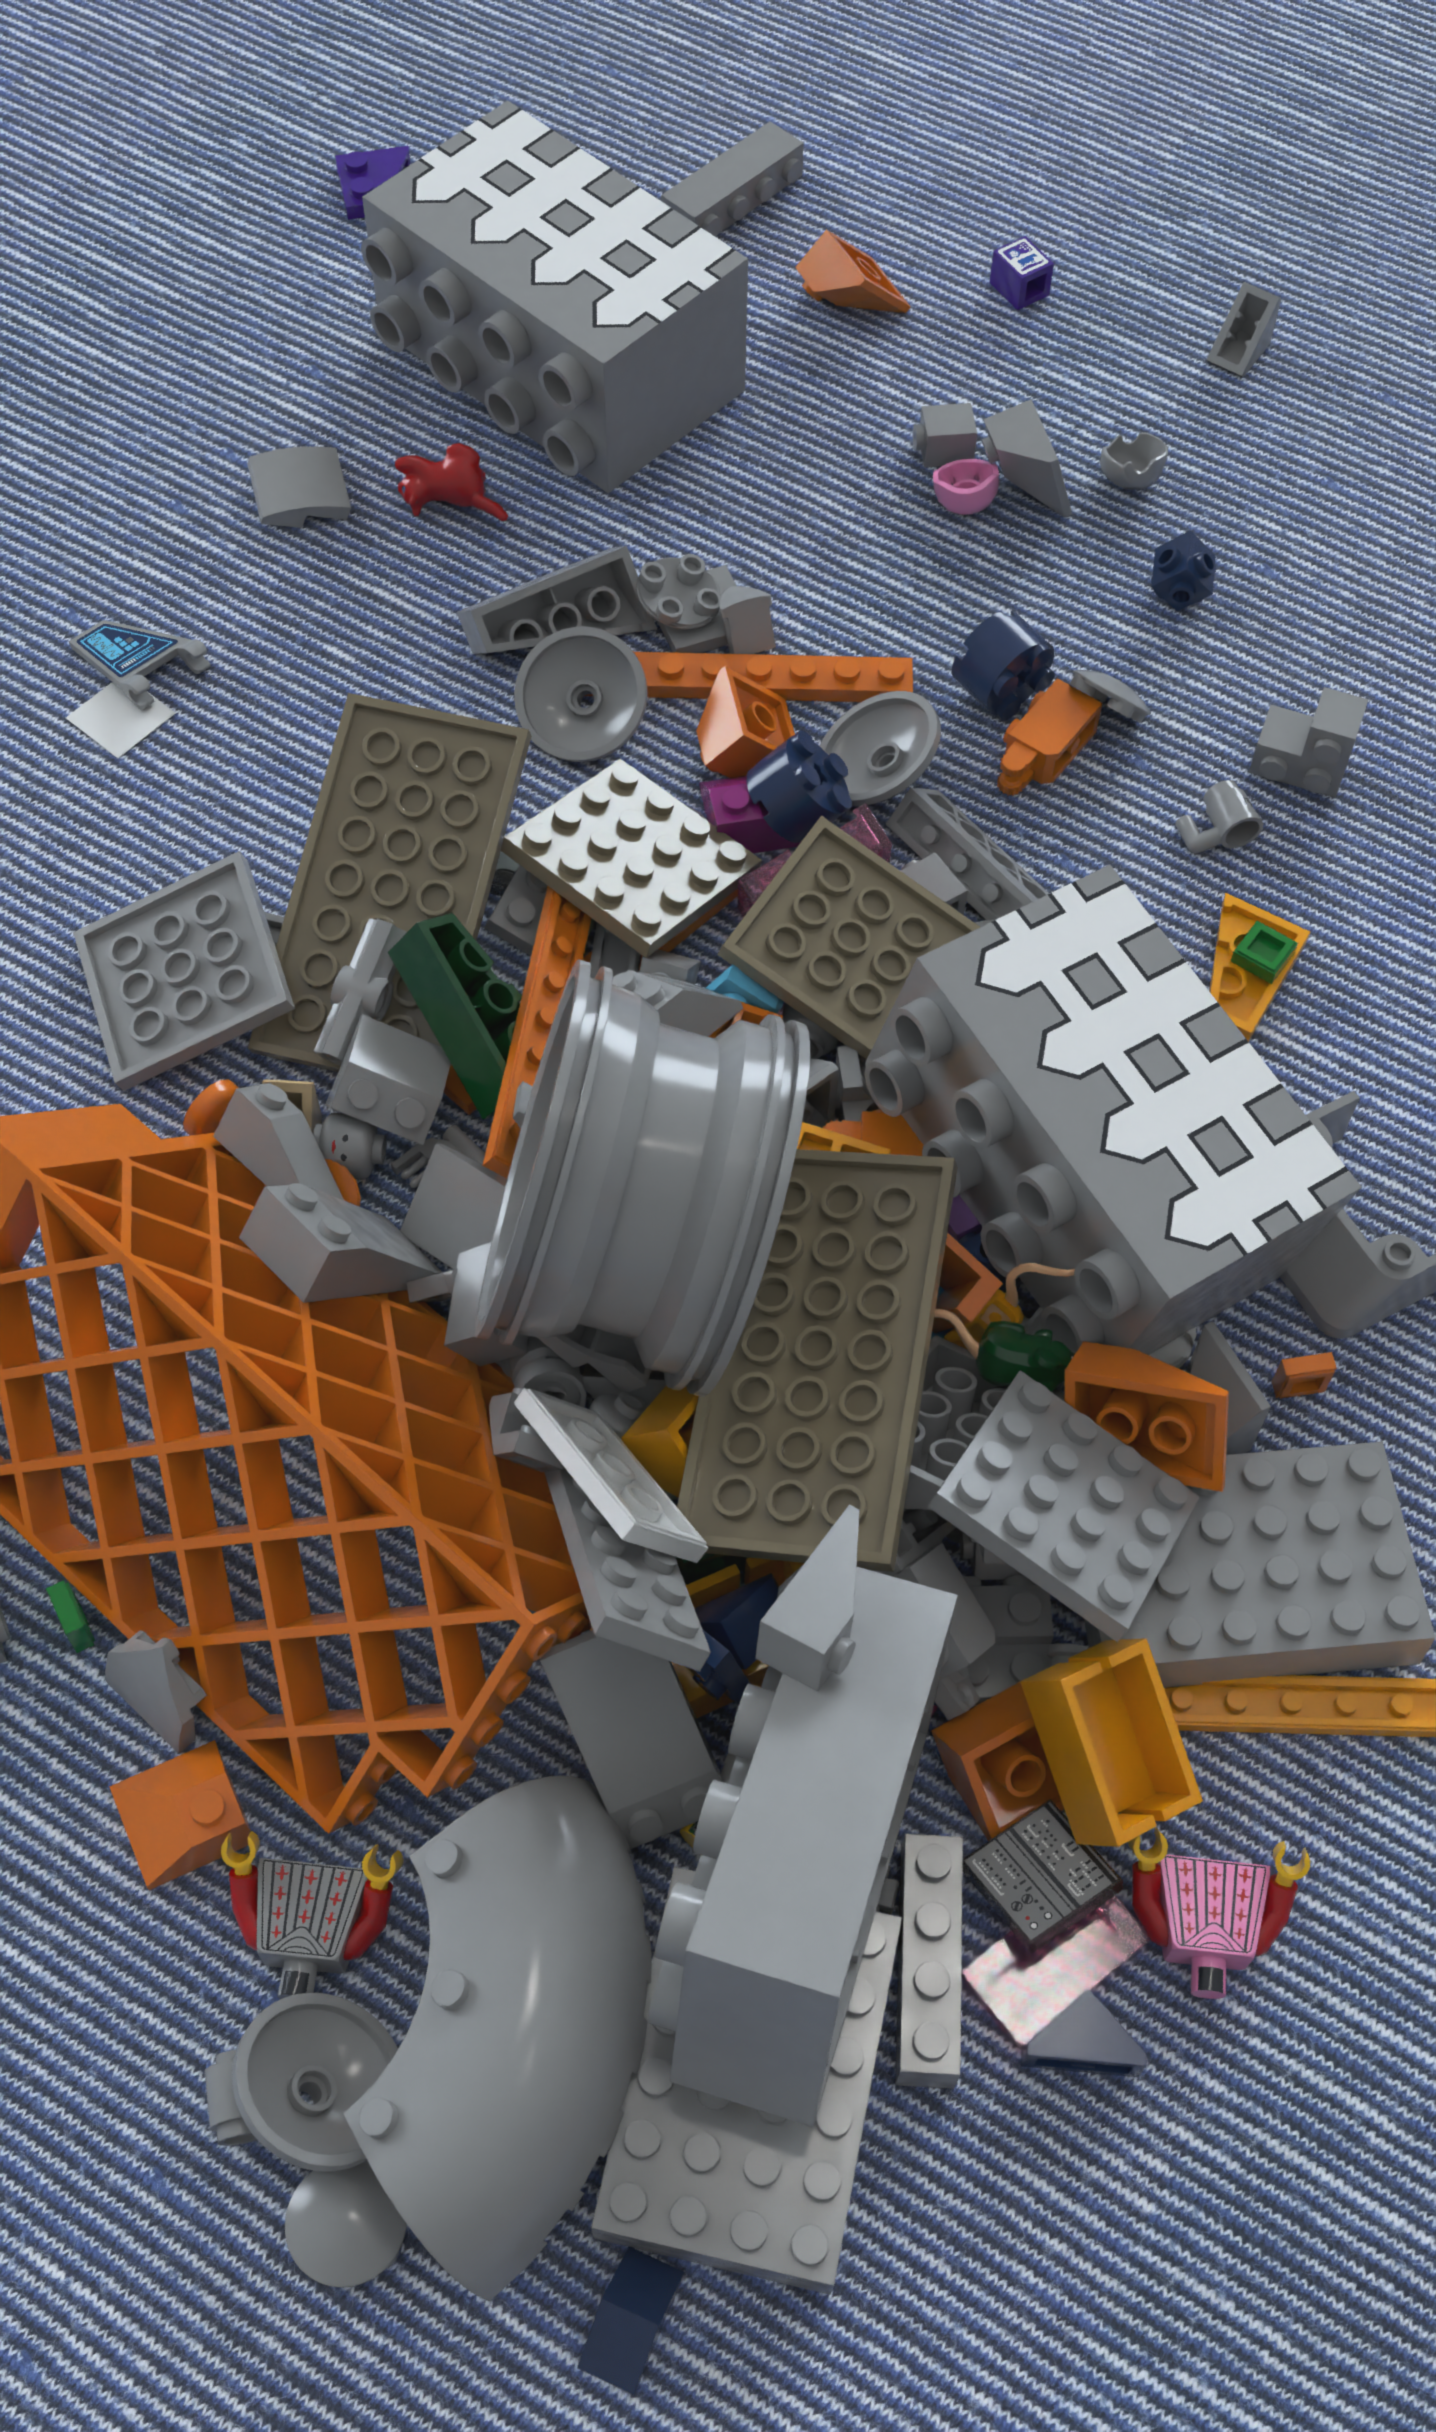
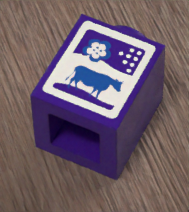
(1021, 273)

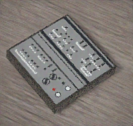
(1041, 1876)

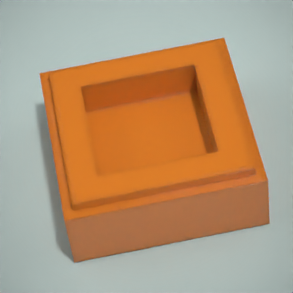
(1303, 1375)

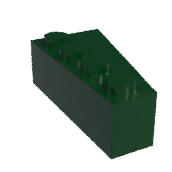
(461, 1001)

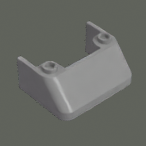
(1341, 1275)

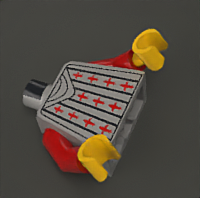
(308, 1913)

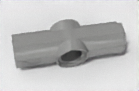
(360, 989)

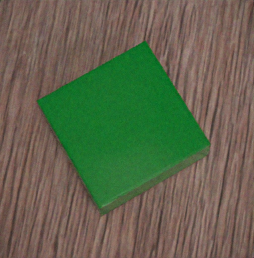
(1264, 952)
(71, 1616)

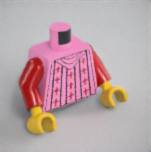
(1211, 1909)

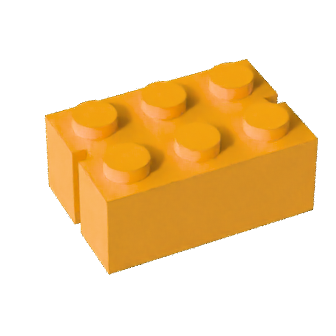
(1111, 1742)

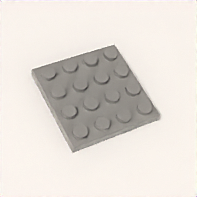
(182, 971)
(1066, 1505)

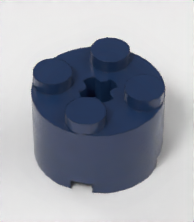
(1004, 664)
(799, 786)

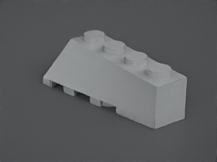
(586, 593)

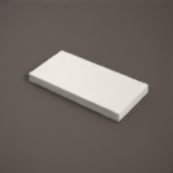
(611, 1476)

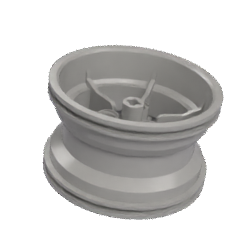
(646, 1181)

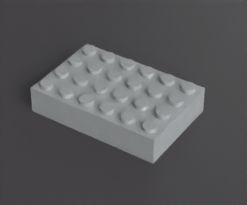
(1288, 1573)
(736, 2182)

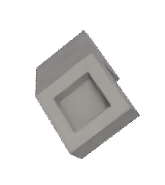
(515, 1437)

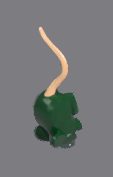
(1008, 1350)

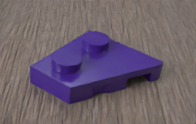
(365, 171)

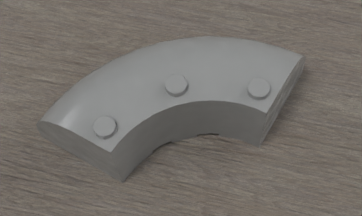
(517, 2031)

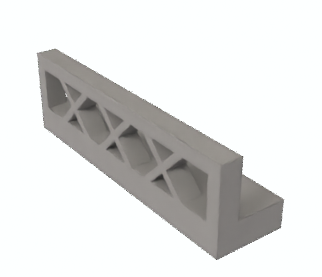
(993, 879)

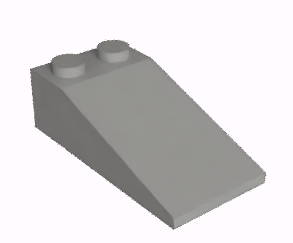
(453, 1205)
(330, 1245)
(633, 1734)

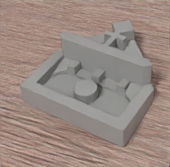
(155, 1686)

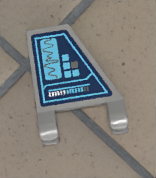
(131, 652)

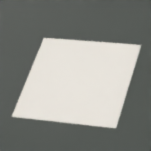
(116, 721)

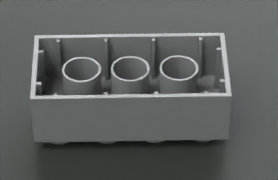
(798, 1859)

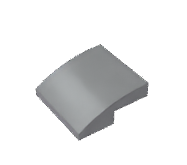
(298, 485)

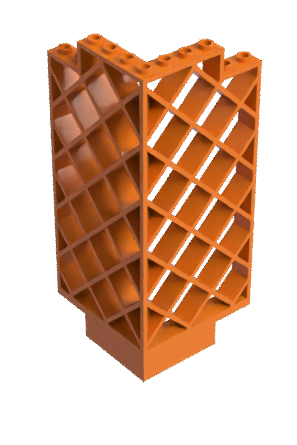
(393, 1436)

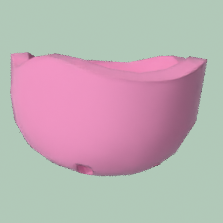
(973, 485)

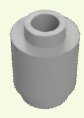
(222, 2106)

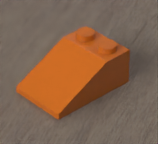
(1154, 1409)

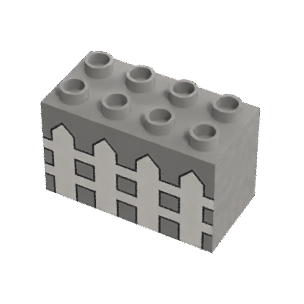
(557, 295)
(1104, 1118)

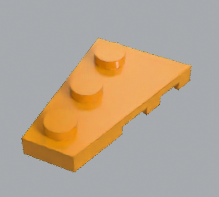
(1235, 989)

